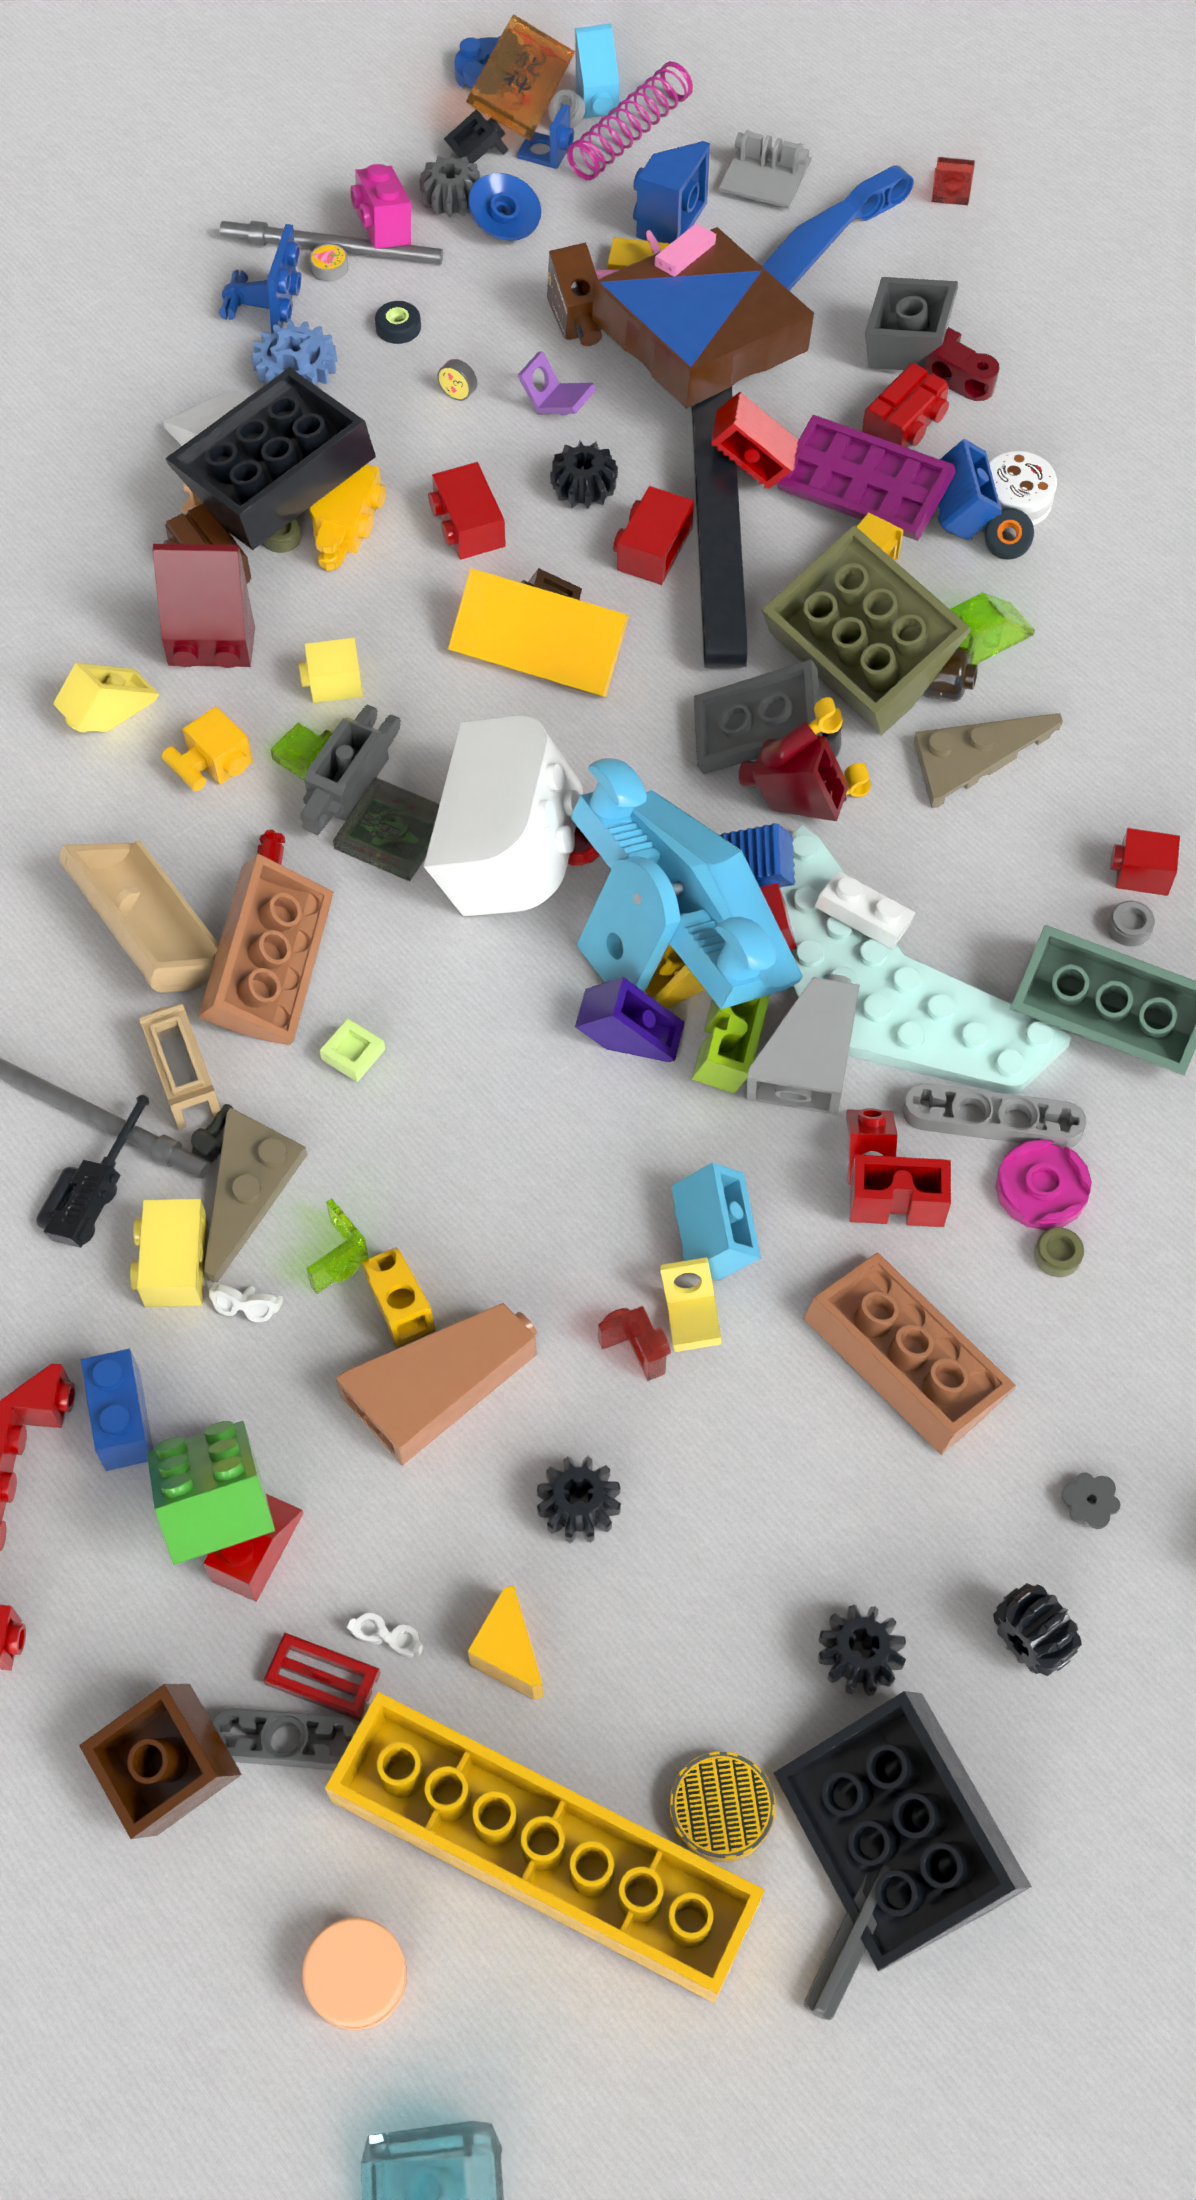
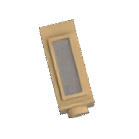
(178, 1061)

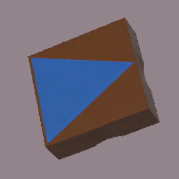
(706, 323)

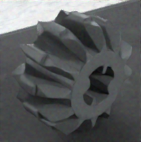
(447, 184)

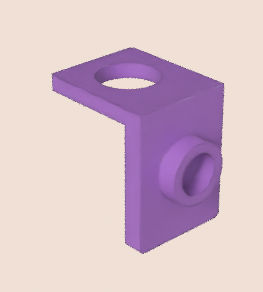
(554, 396)

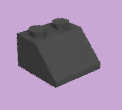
(908, 320)

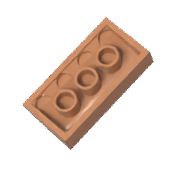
(266, 952)
(908, 1352)

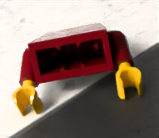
(801, 771)

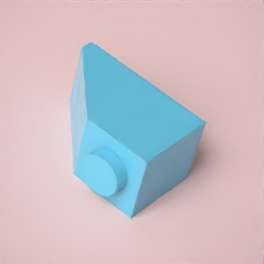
(596, 69)

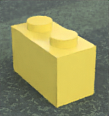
(170, 1253)

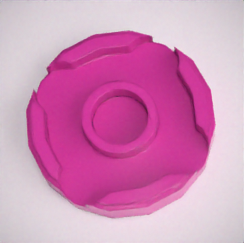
(1043, 1184)

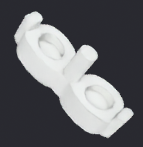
(256, 1306)
(373, 1630)

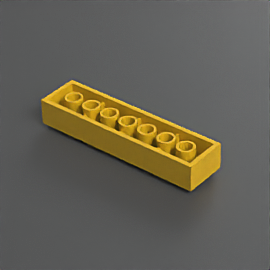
(546, 1846)

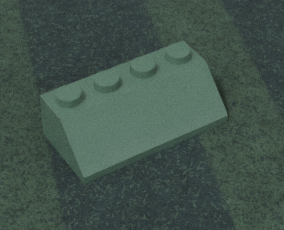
(1110, 999)

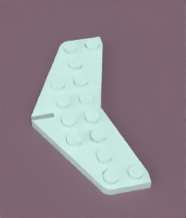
(906, 1009)

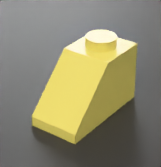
(102, 696)

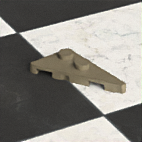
(966, 753)
(250, 1177)

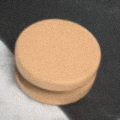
(354, 1974)

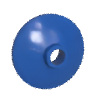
(506, 195)

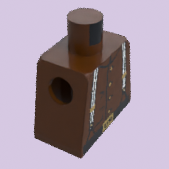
(573, 305)

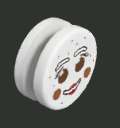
(1024, 483)

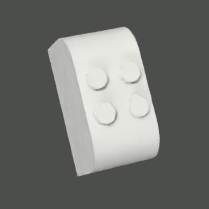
(503, 818)

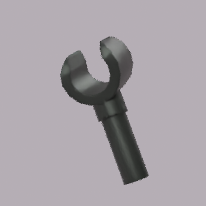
(204, 1140)

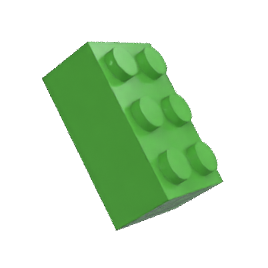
(208, 1491)

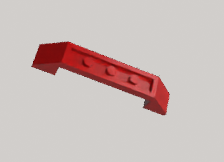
(35, 1403)

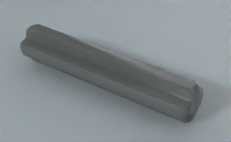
(843, 1956)

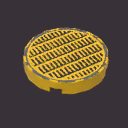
(722, 1806)

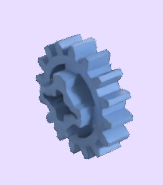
(298, 348)

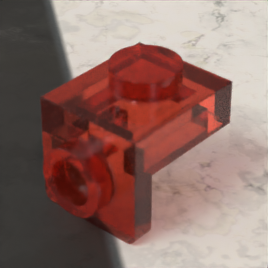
(647, 1343)

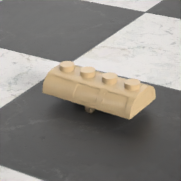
(143, 913)

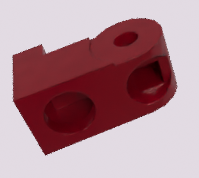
(965, 371)

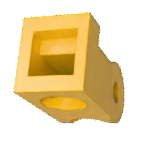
(398, 1297)

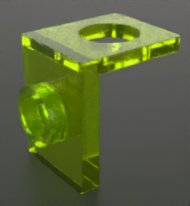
(344, 1259)

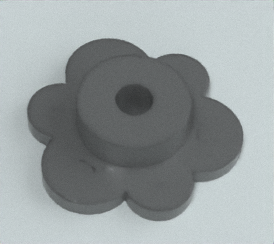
(1100, 1491)

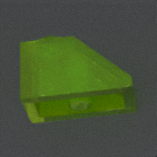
(993, 626)

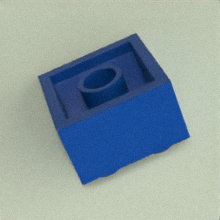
(671, 191)

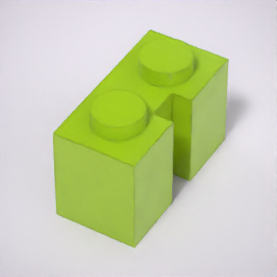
(731, 1045)

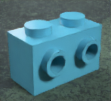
(716, 1219)

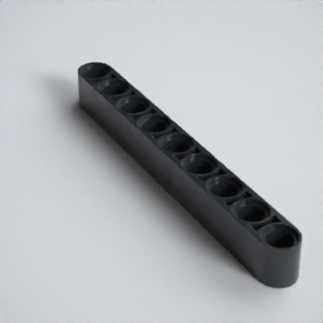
(718, 543)

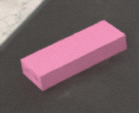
(685, 249)

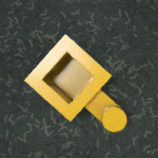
(212, 746)

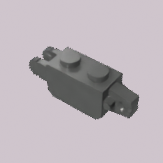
(346, 768)

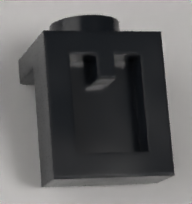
(475, 137)

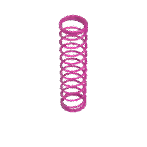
(591, 150)

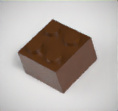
(160, 1760)

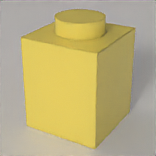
(331, 670)

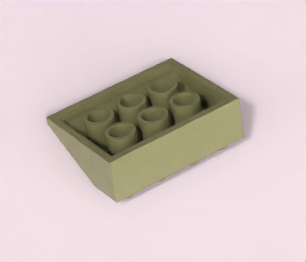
(866, 628)

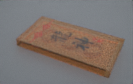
(520, 77)

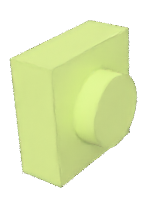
(352, 1050)

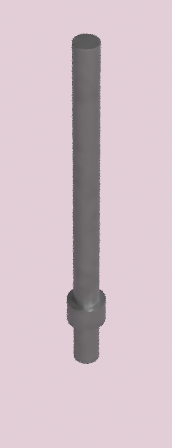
(260, 233)
(162, 1149)

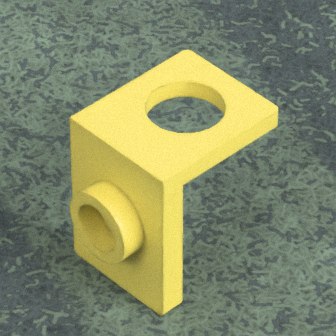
(692, 1309)

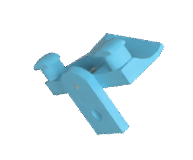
(676, 888)

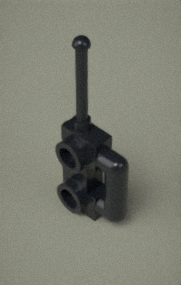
(94, 1188)

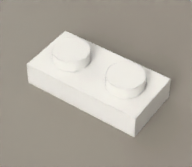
(865, 909)

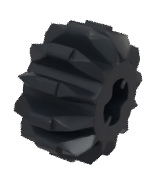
(584, 474)
(578, 1516)
(1037, 1629)
(873, 1637)

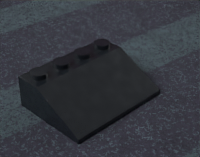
(273, 457)
(902, 1800)

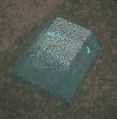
(434, 2164)

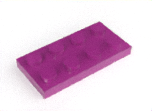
(866, 475)

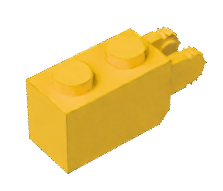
(346, 516)

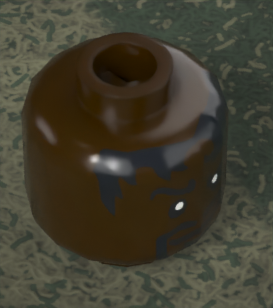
(954, 677)

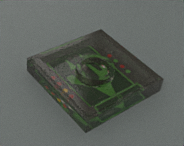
(389, 829)

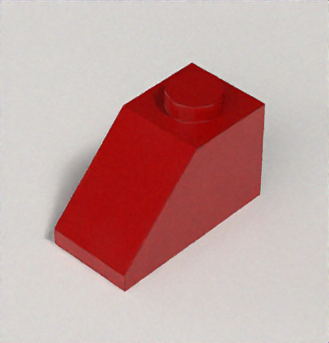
(249, 1564)

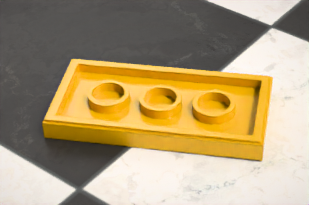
(538, 632)

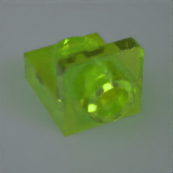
(299, 749)

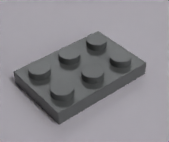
(745, 714)

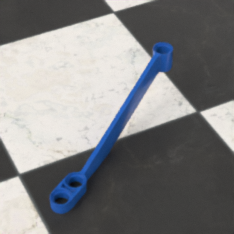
(814, 236)

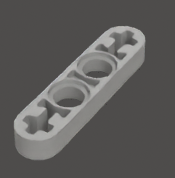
(994, 1107)

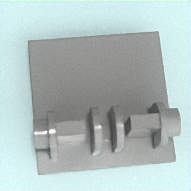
(765, 171)

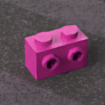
(382, 206)

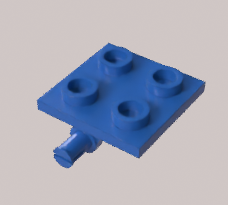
(272, 293)

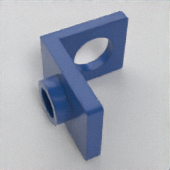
(559, 140)

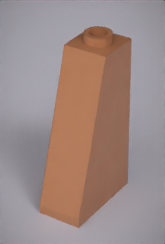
(437, 1379)

